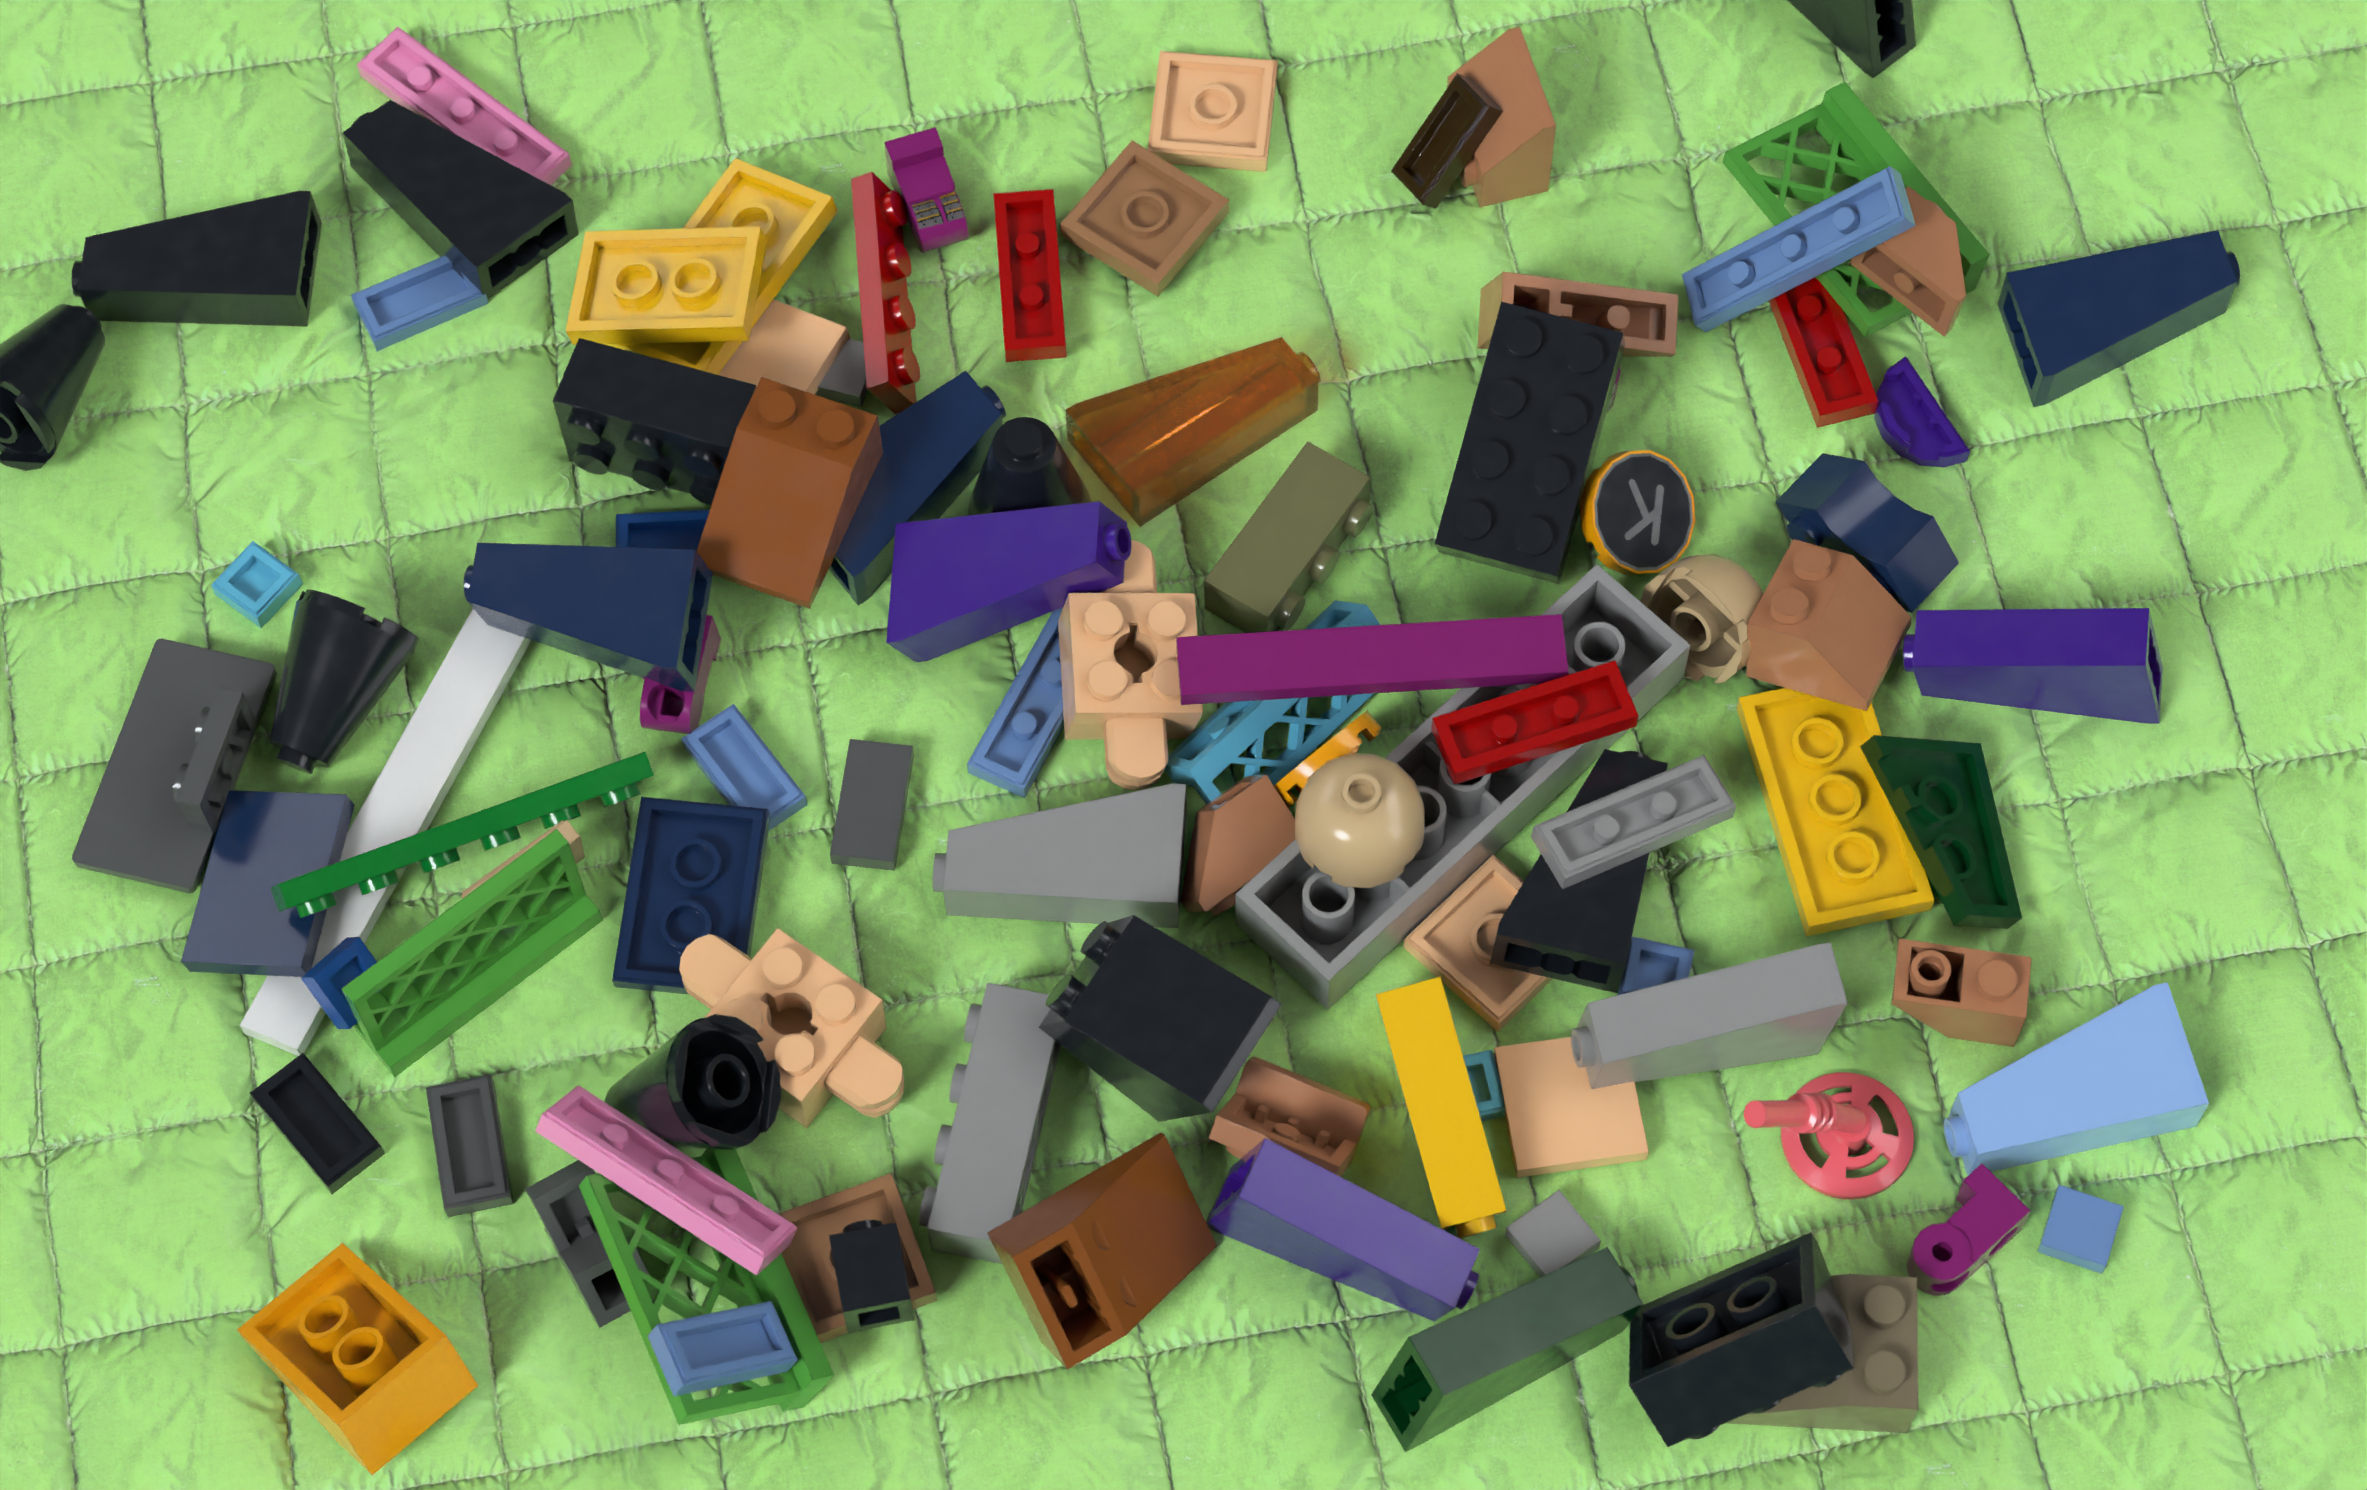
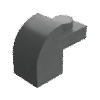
(578, 1241)

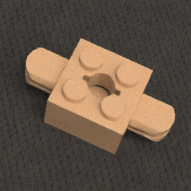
(1124, 671)
(810, 1018)

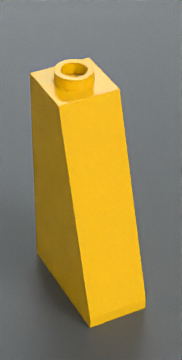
(1442, 1107)

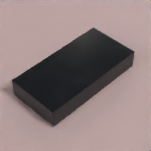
(317, 1123)

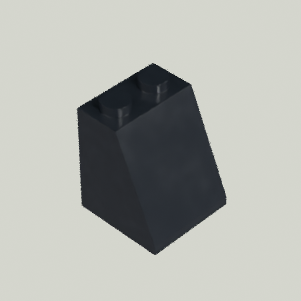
(1157, 1018)

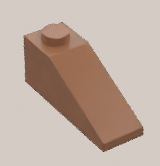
(1642, 315)

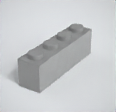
(995, 1124)

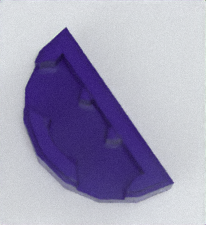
(1914, 421)

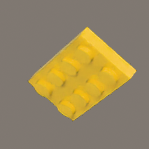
(791, 222)
(1829, 812)

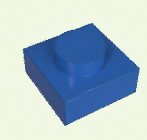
(335, 972)

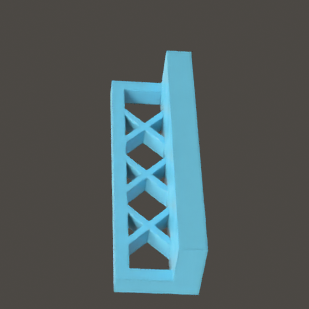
(1243, 725)

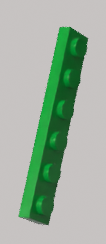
(439, 844)

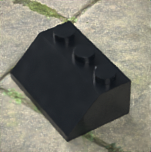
(1739, 1341)

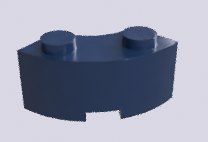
(1852, 512)

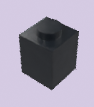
(871, 1275)

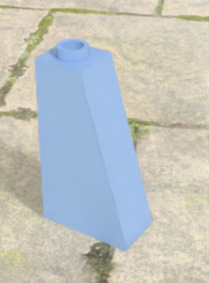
(2087, 1090)

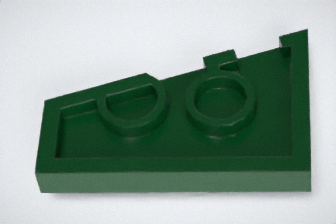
(1951, 822)

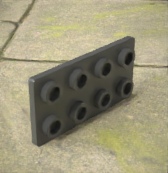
(174, 765)

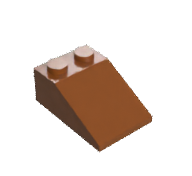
(789, 491)

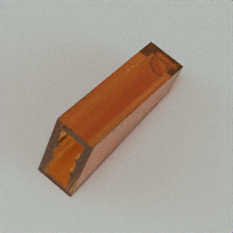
(1192, 424)

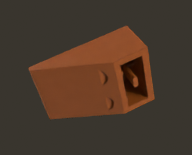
(1104, 1250)

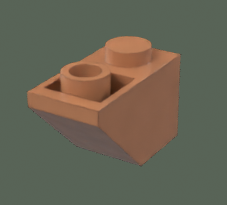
(1234, 842)
(1963, 990)

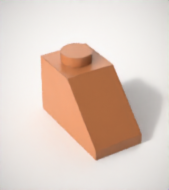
(1921, 265)

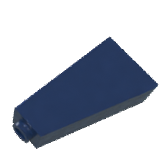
(2111, 307)
(923, 469)
(600, 603)

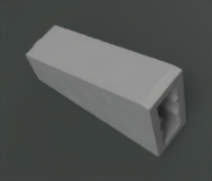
(1072, 862)
(1713, 1020)

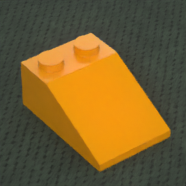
(359, 1357)

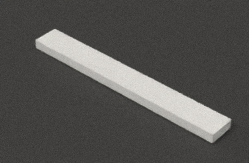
(398, 807)

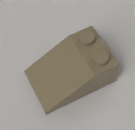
(1884, 1381)

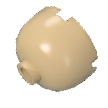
(1709, 606)
(1359, 820)

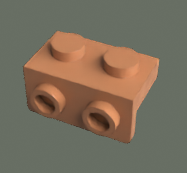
(1292, 1113)

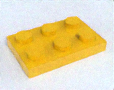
(667, 285)

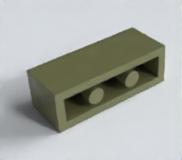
(1289, 543)

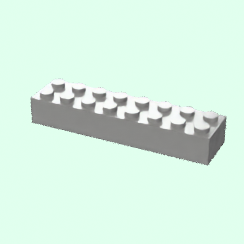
(1338, 933)

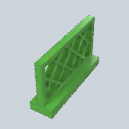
(1862, 151)
(474, 954)
(731, 1280)

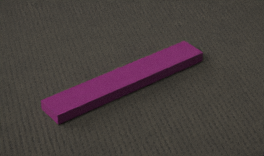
(1371, 659)

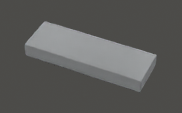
(1633, 821)

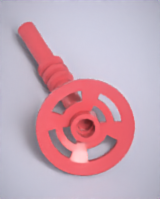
(1840, 1133)

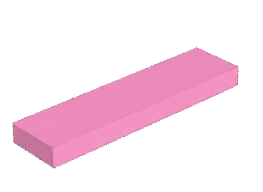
(444, 96)
(666, 1179)

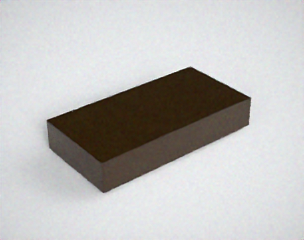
(1446, 141)

